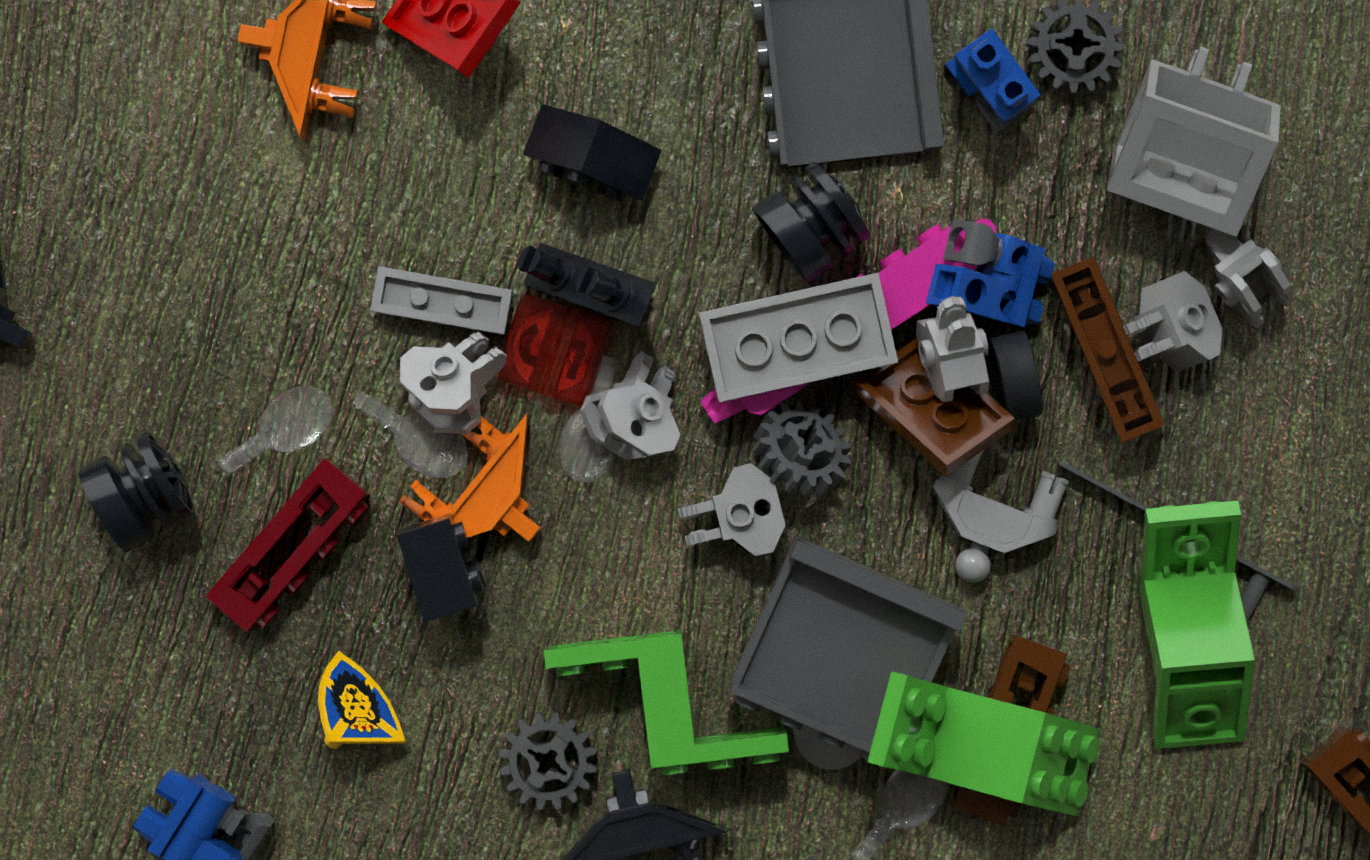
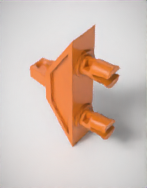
(295, 53)
(494, 494)

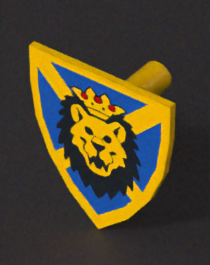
(355, 707)

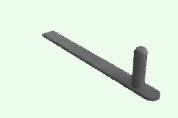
(1258, 580)

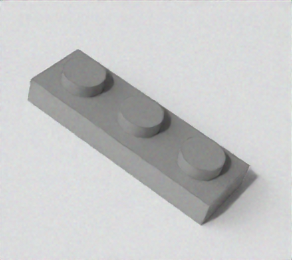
(441, 300)

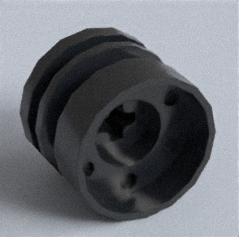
(812, 222)
(139, 490)

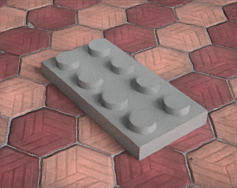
(798, 337)

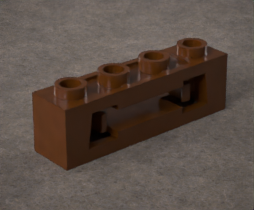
(1108, 349)
(1054, 675)
(1336, 756)

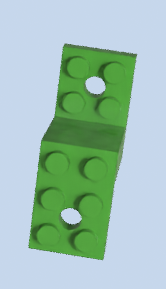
(1196, 624)
(668, 702)
(984, 744)

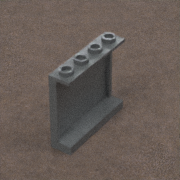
(848, 79)
(833, 640)

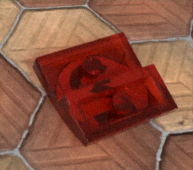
(554, 349)

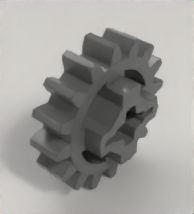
(1076, 25)
(801, 448)
(525, 745)

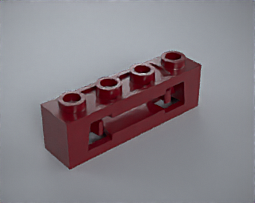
(240, 602)

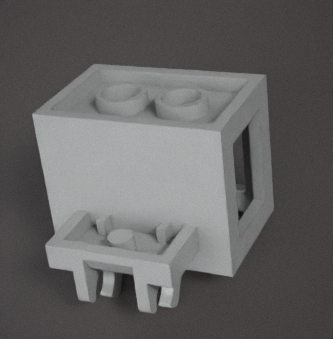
(1195, 144)

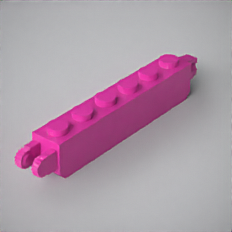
(905, 290)

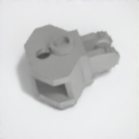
(1246, 275)
(1174, 323)
(953, 350)
(450, 381)
(634, 413)
(737, 514)

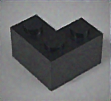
(591, 153)
(440, 568)

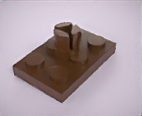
(941, 431)

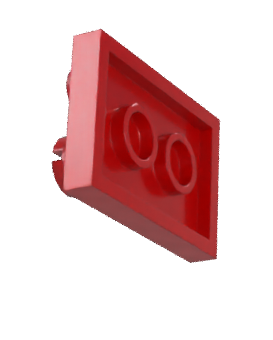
(451, 29)

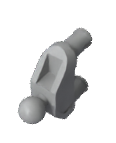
(994, 523)

